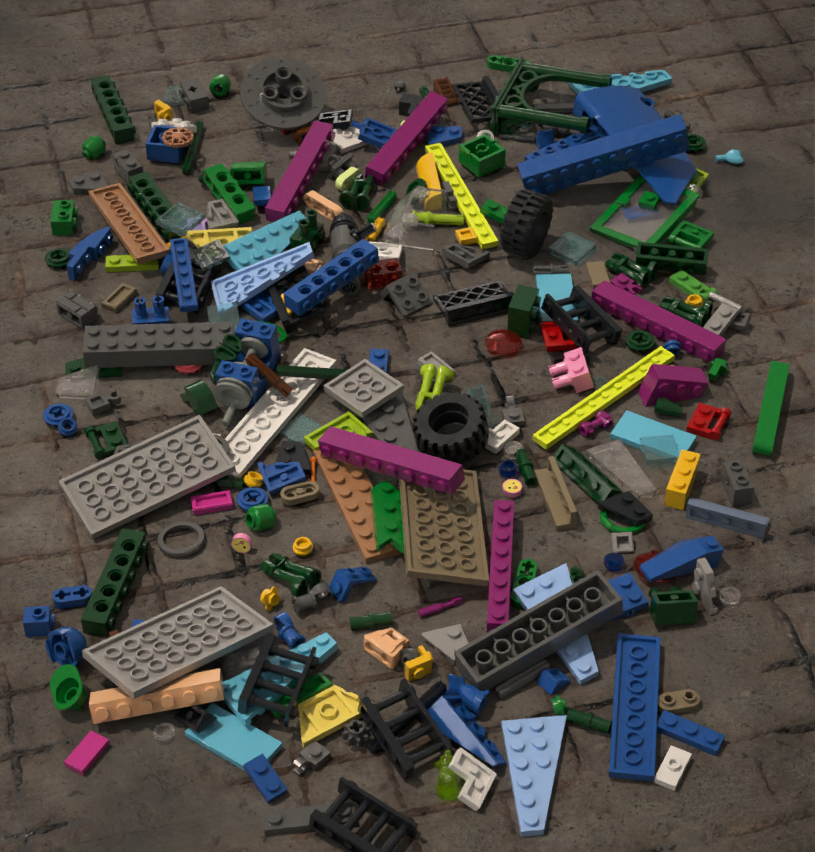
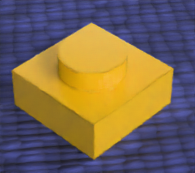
(466, 236)

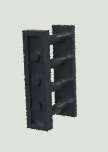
(169, 284)
(590, 310)
(263, 665)
(393, 745)
(341, 833)

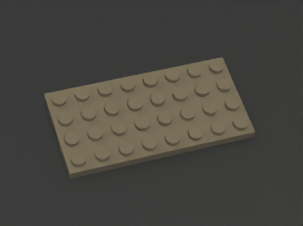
(444, 533)

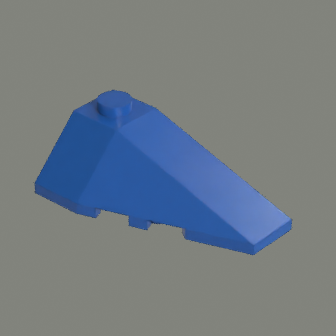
(682, 558)
(460, 725)

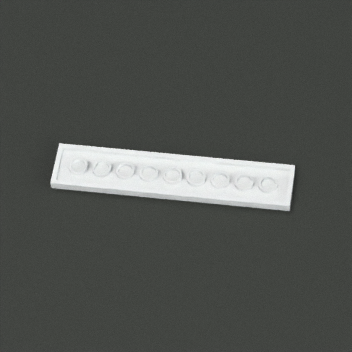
(272, 414)

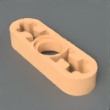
(322, 205)

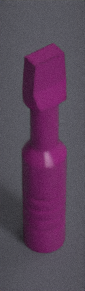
(439, 607)

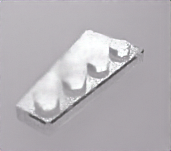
(622, 467)

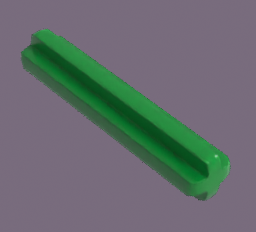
(381, 206)

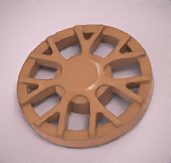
(177, 137)

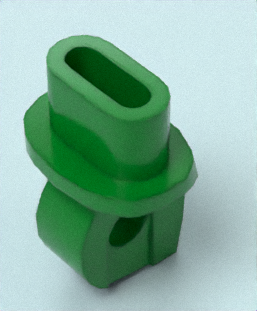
(717, 368)

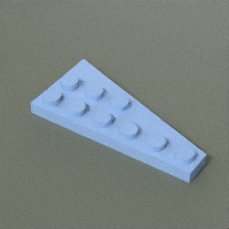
(253, 279)
(578, 654)
(532, 761)

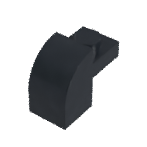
(408, 103)

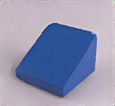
(544, 138)
(552, 680)

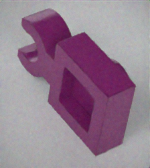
(626, 283)

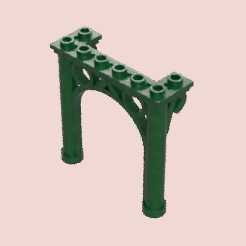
(527, 78)

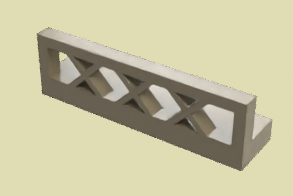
(556, 496)

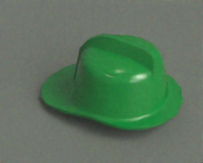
(67, 688)

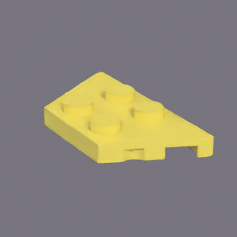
(203, 237)
(326, 713)

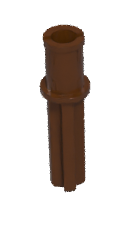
(269, 375)

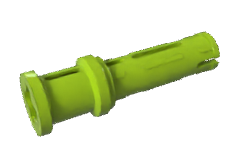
(442, 219)

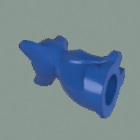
(470, 695)

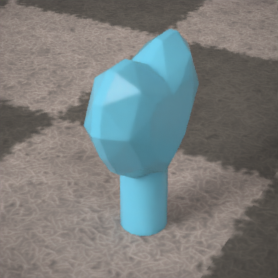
(731, 157)

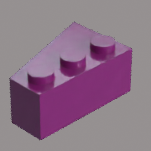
(673, 383)

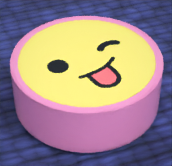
(512, 488)
(241, 543)

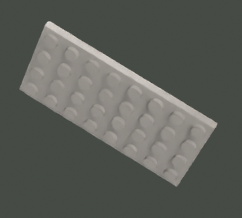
(146, 476)
(177, 642)

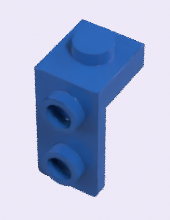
(346, 578)

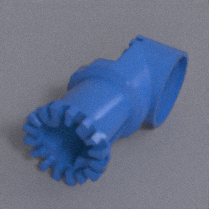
(288, 631)

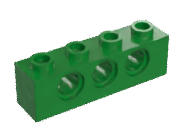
(226, 188)

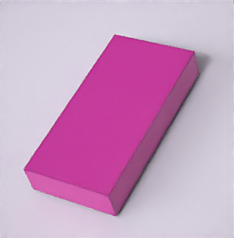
(211, 502)
(86, 752)

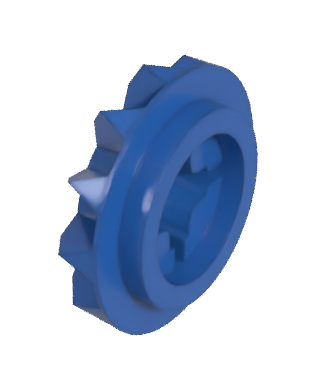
(54, 411)
(253, 493)

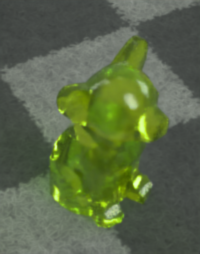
(446, 786)

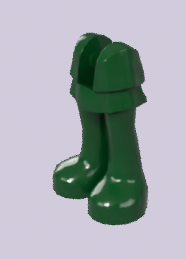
(362, 200)
(640, 274)
(694, 314)
(228, 352)
(277, 569)

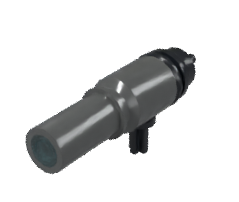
(343, 235)

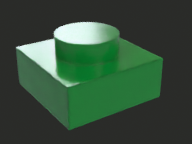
(649, 200)

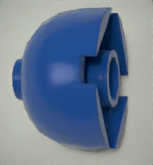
(66, 646)

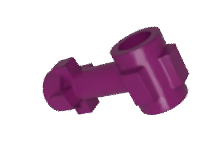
(602, 418)

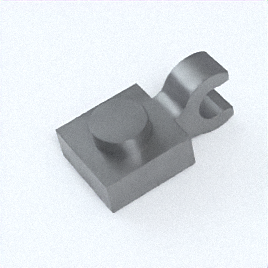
(513, 414)
(311, 756)

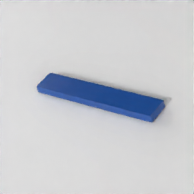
(183, 275)

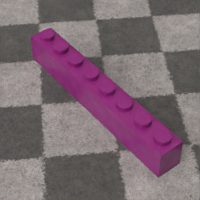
(406, 138)
(300, 171)
(658, 321)
(391, 460)
(500, 564)

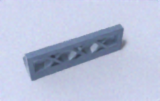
(727, 517)

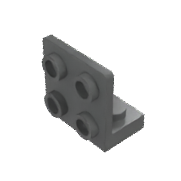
(407, 294)

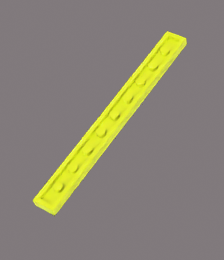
(465, 201)
(600, 399)

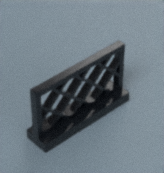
(486, 90)
(275, 293)
(472, 309)

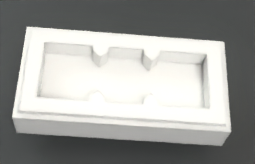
(672, 768)

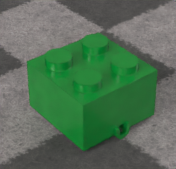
(482, 155)

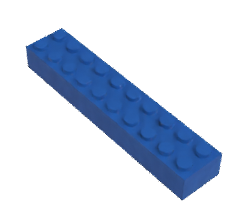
(605, 156)

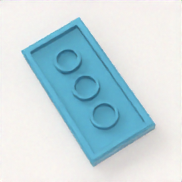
(558, 286)
(634, 426)
(234, 740)

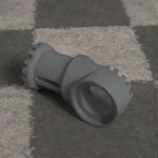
(316, 595)

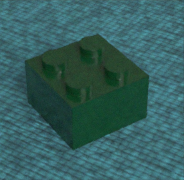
(524, 311)

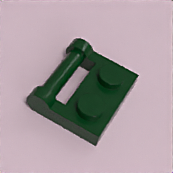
(111, 435)

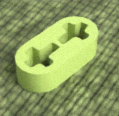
(344, 181)

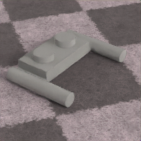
(723, 315)

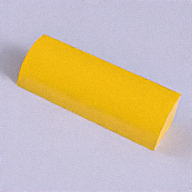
(427, 171)

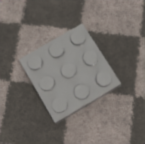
(363, 388)

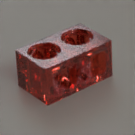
(383, 273)

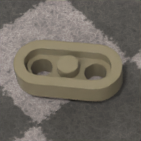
(299, 493)
(679, 701)

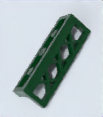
(585, 473)

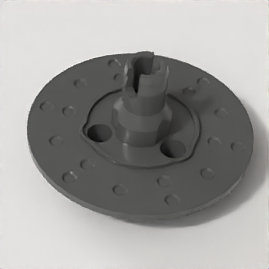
(282, 93)

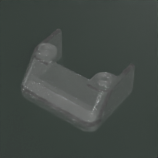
(403, 224)

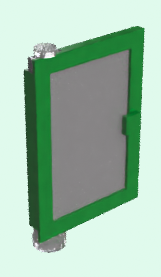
(632, 224)

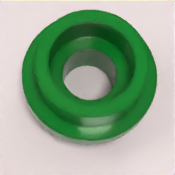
(559, 705)

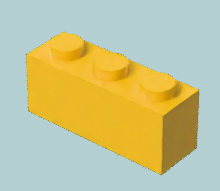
(682, 479)

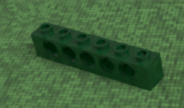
(113, 109)
(151, 200)
(114, 583)

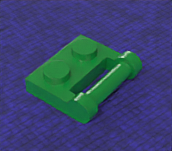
(691, 232)

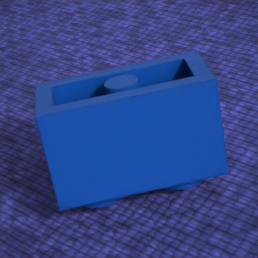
(155, 315)

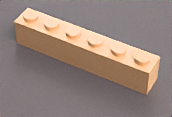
(178, 693)

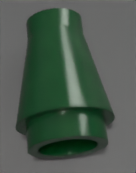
(667, 407)

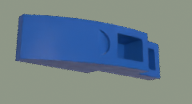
(88, 249)

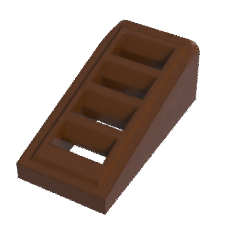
(444, 88)

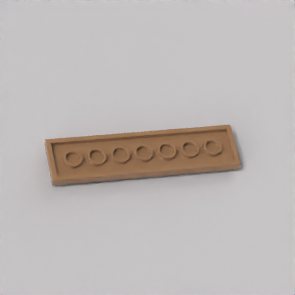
(129, 223)
(352, 494)

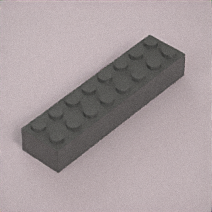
(153, 344)
(539, 632)

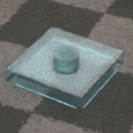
(180, 219)
(572, 248)

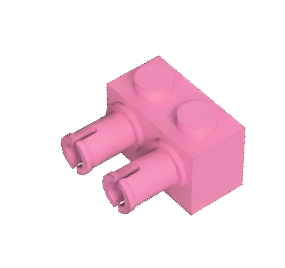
(577, 369)

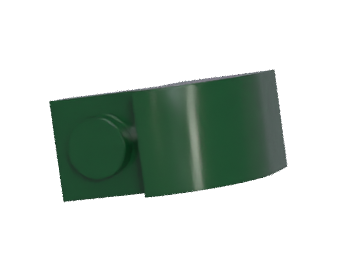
(199, 397)

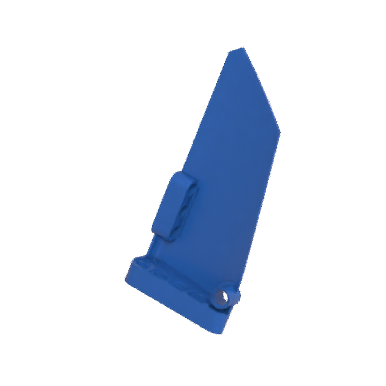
(625, 108)

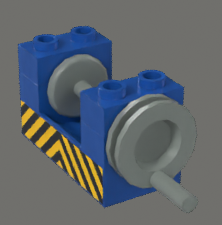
(237, 381)

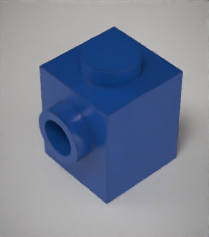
(38, 621)

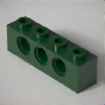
(673, 257)

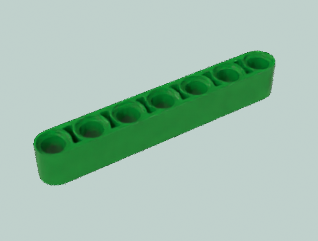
(771, 408)

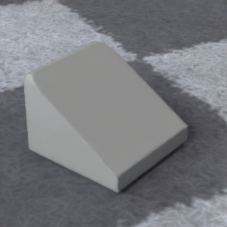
(622, 542)

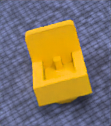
(162, 110)
(419, 666)

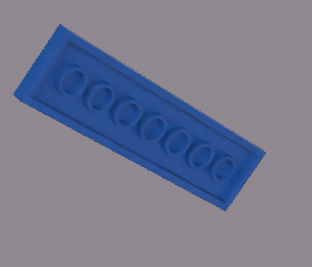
(635, 707)

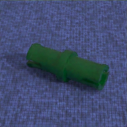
(525, 467)
(371, 620)
(589, 721)

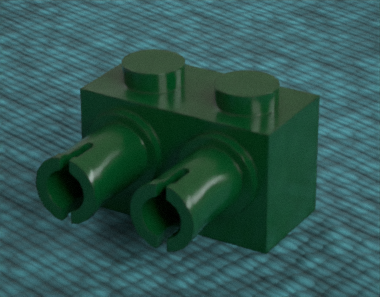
(308, 231)
(673, 606)

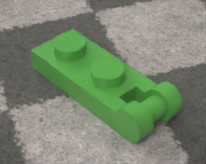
(690, 285)

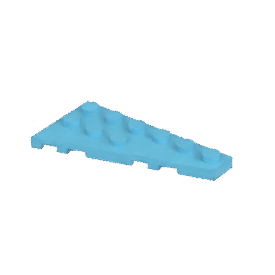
(644, 82)
(263, 242)
(233, 687)

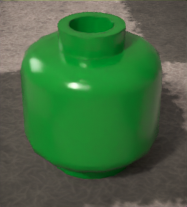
(220, 85)
(93, 147)
(260, 517)

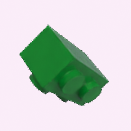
(249, 172)
(64, 217)

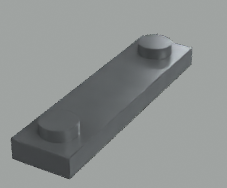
(298, 818)

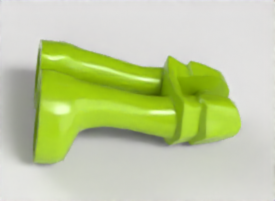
(428, 373)

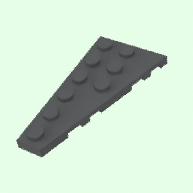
(391, 423)

